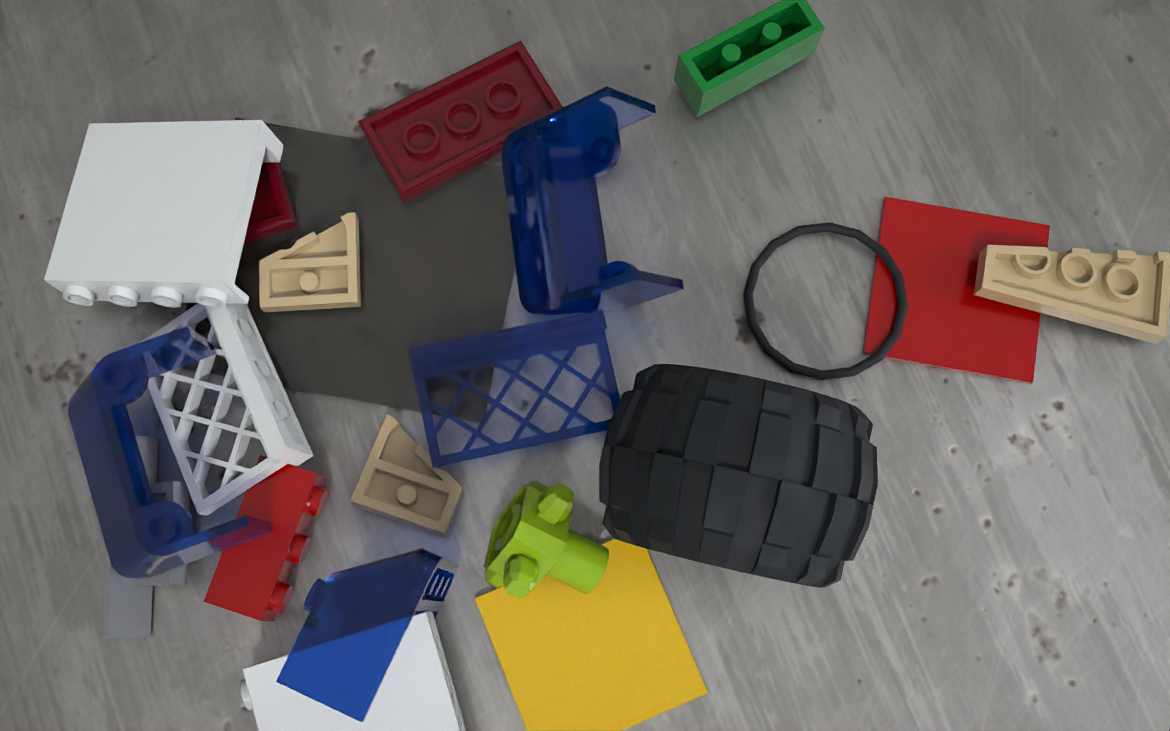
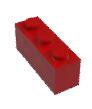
(256, 573)

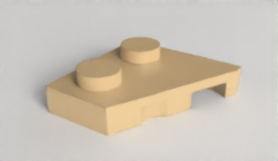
(315, 271)

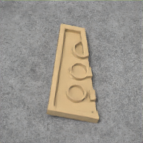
(1099, 290)

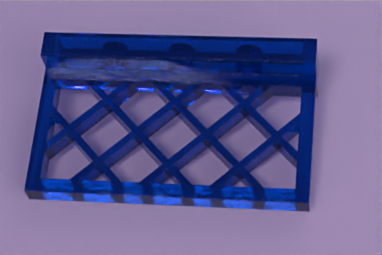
(509, 346)

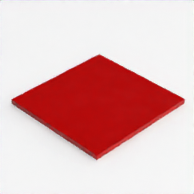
(944, 319)

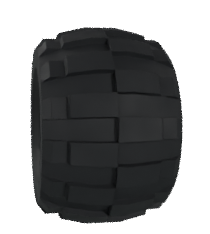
(739, 473)

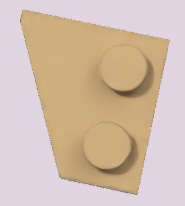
(404, 485)

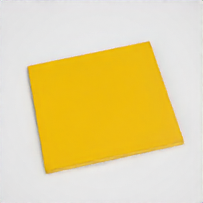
(594, 655)

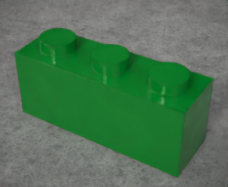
(747, 54)

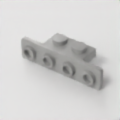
(129, 600)

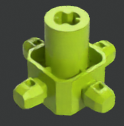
(536, 541)

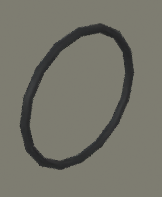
(808, 371)

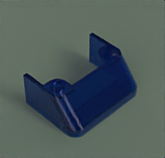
(557, 213)
(137, 532)
(359, 625)

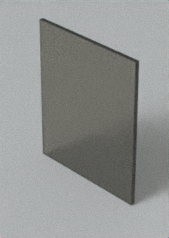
(426, 276)

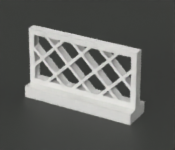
(261, 391)

